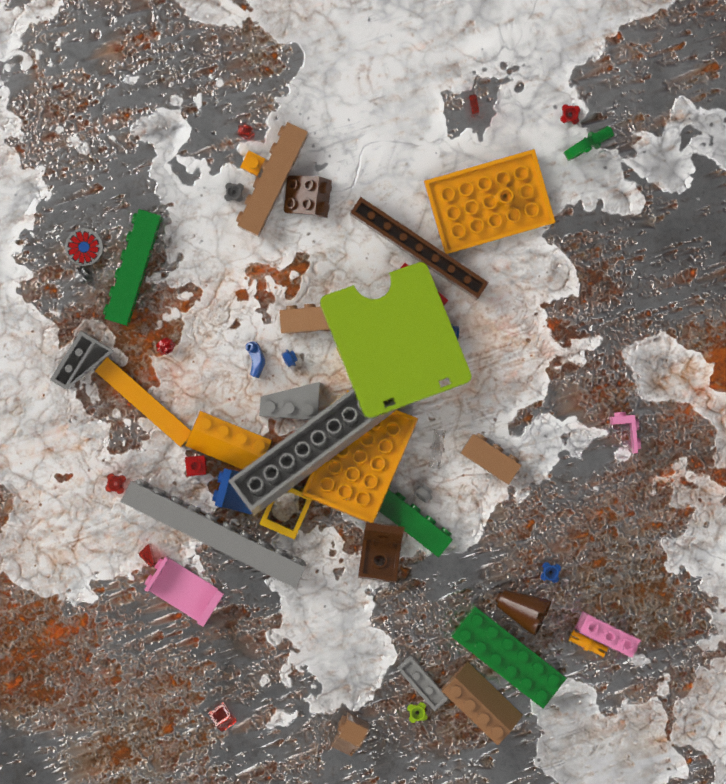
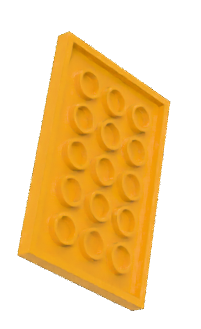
(466, 203)
(362, 472)

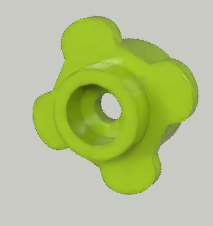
(417, 717)

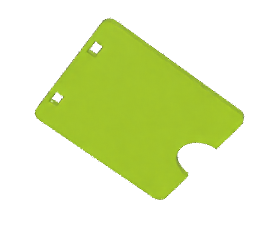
(396, 342)

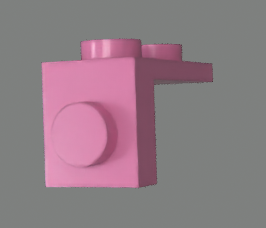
(621, 418)

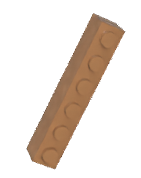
(272, 180)

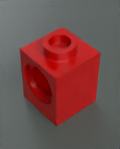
(196, 465)

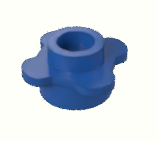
(552, 577)

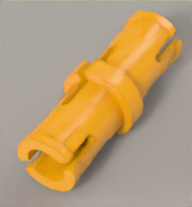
(588, 643)

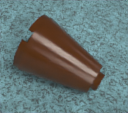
(524, 609)

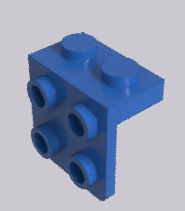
(226, 495)

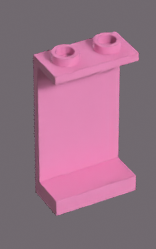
(184, 590)

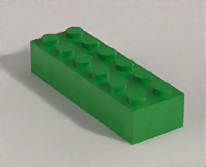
(508, 656)

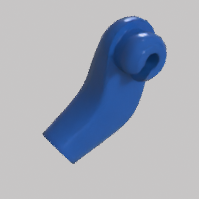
(257, 357)

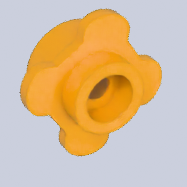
(500, 196)

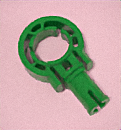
(588, 143)

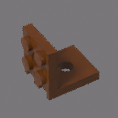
(384, 542)

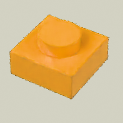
(252, 163)

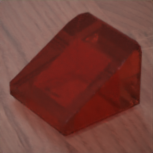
(147, 555)
(222, 717)

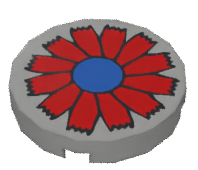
(84, 247)

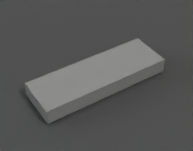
(422, 683)

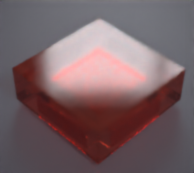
(473, 105)

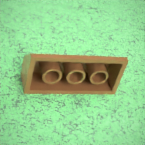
(482, 703)

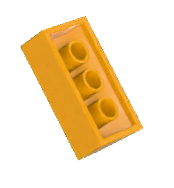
(226, 441)

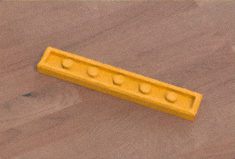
(143, 401)

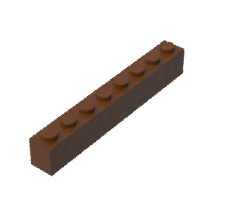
(419, 248)

